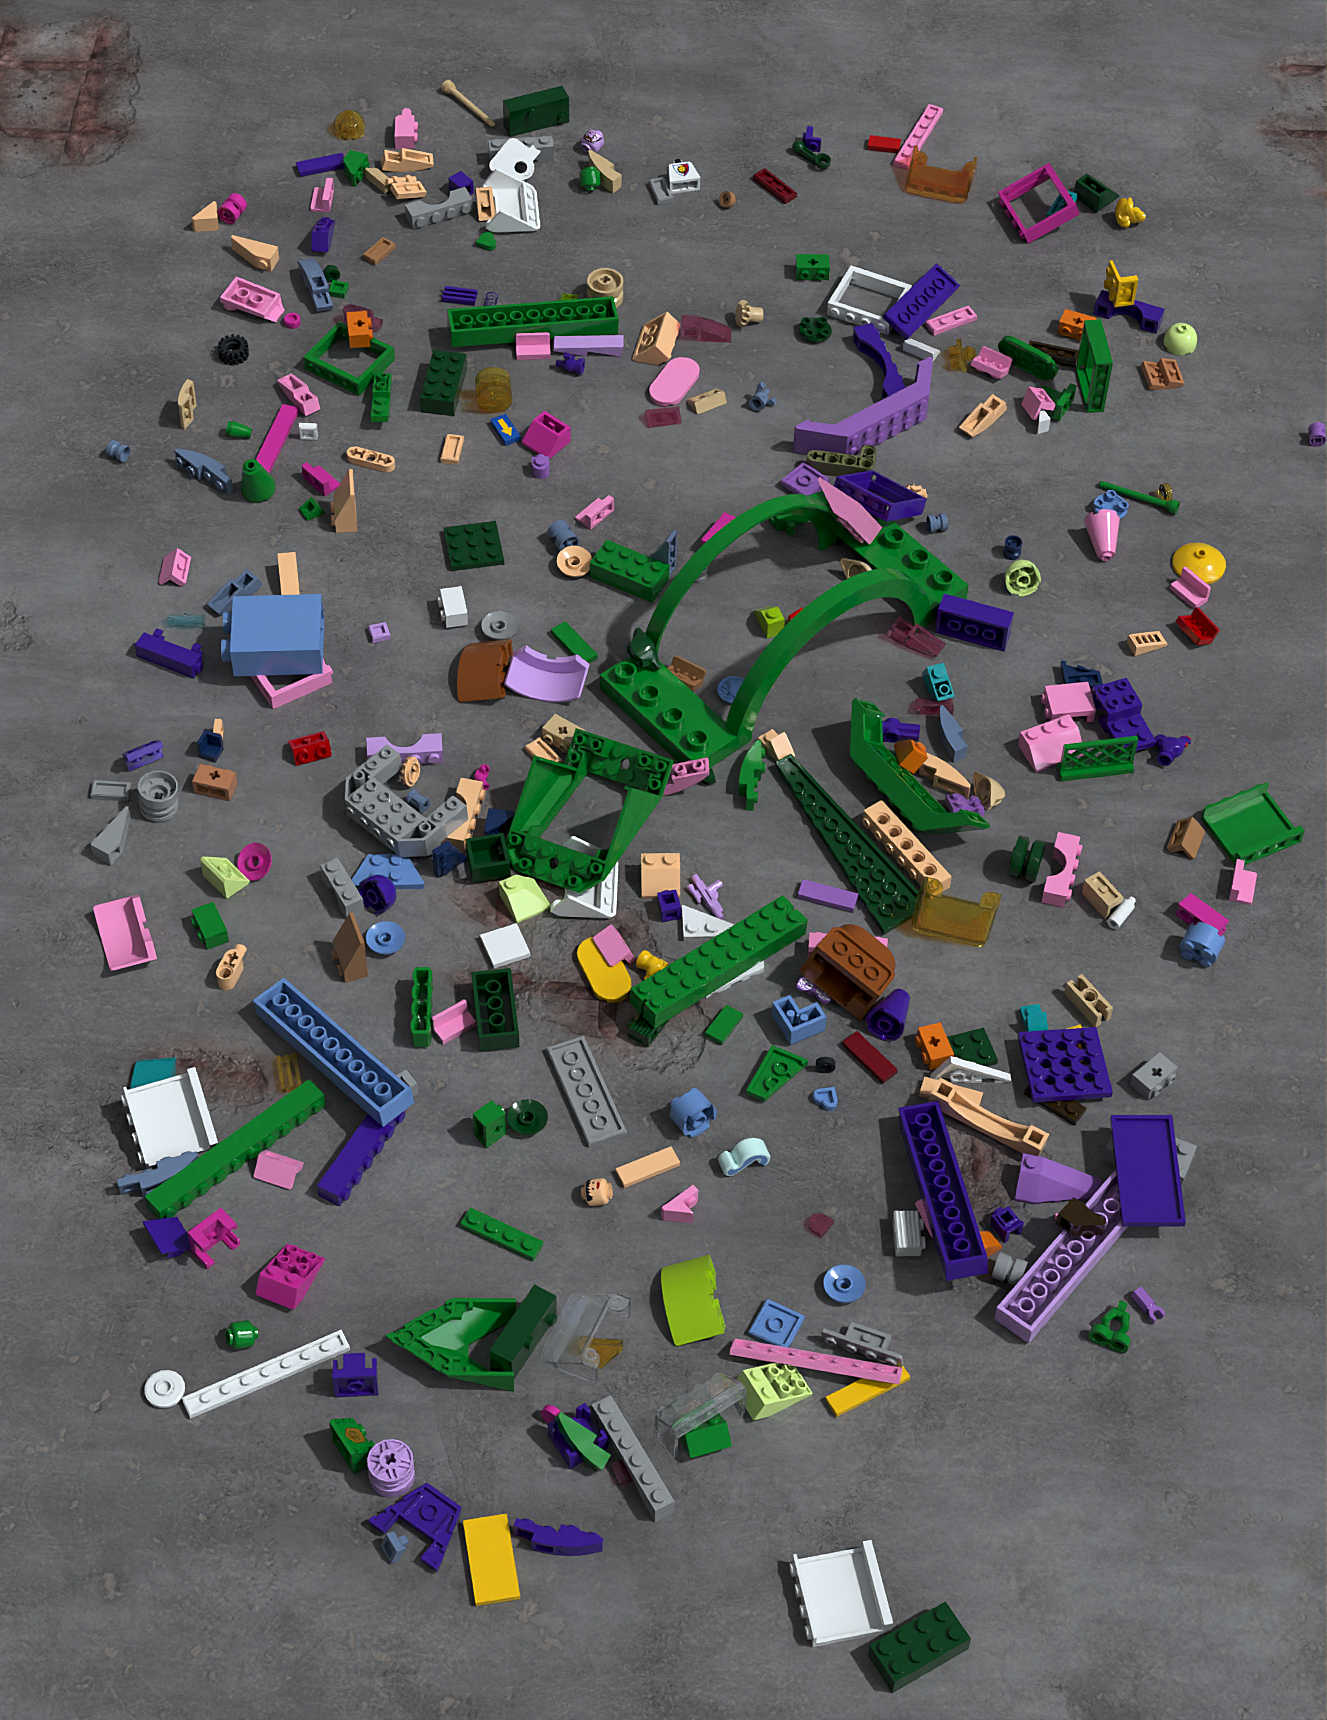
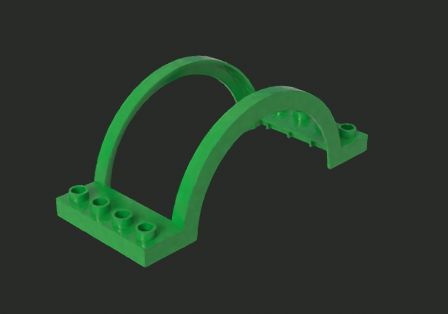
(687, 724)

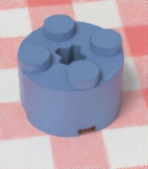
(1202, 944)
(692, 1112)

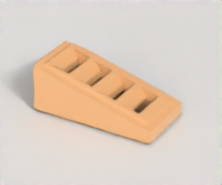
(1137, 649)

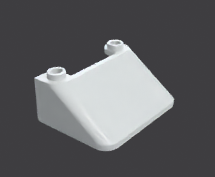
(513, 204)
(594, 903)

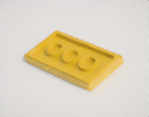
(491, 1559)

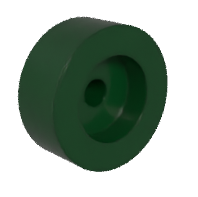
(331, 273)

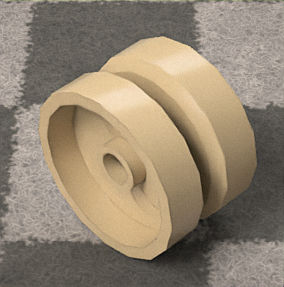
(605, 283)

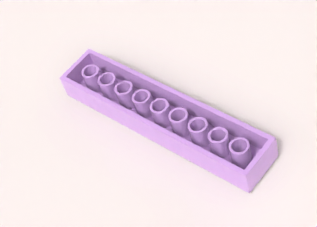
(1061, 1269)

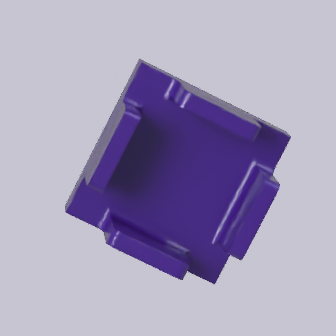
(355, 1378)

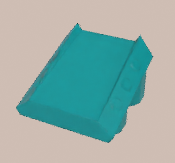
(153, 1070)

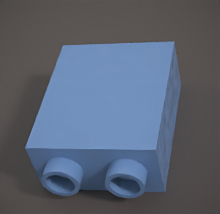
(274, 635)

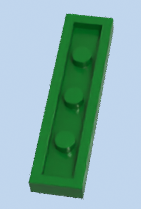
(501, 1234)

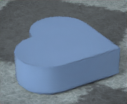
(826, 1098)

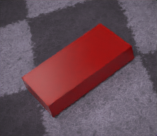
(884, 144)

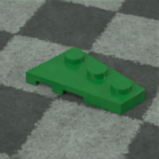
(774, 1072)

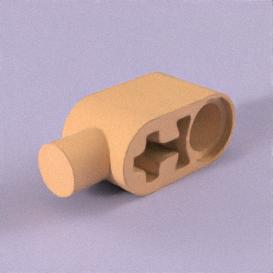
(234, 958)

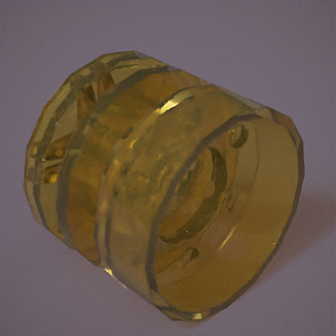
(493, 390)

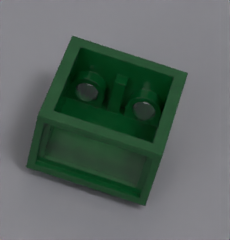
(488, 857)

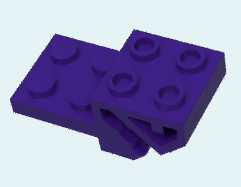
(1123, 712)

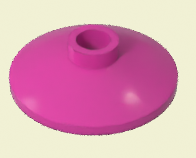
(248, 861)

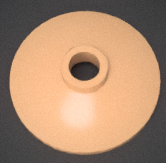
(574, 555)

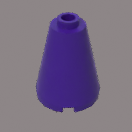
(889, 1016)

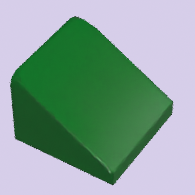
(311, 509)

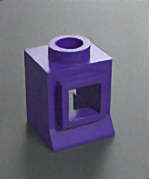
(1003, 1229)

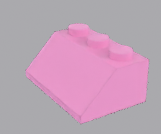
(1045, 742)

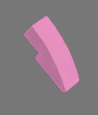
(299, 394)

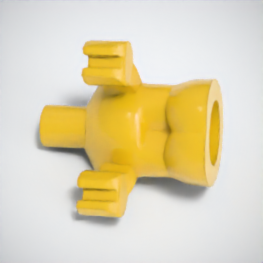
(650, 963)

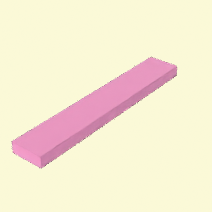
(918, 135)

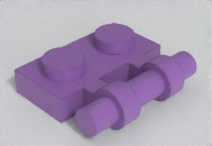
(957, 801)

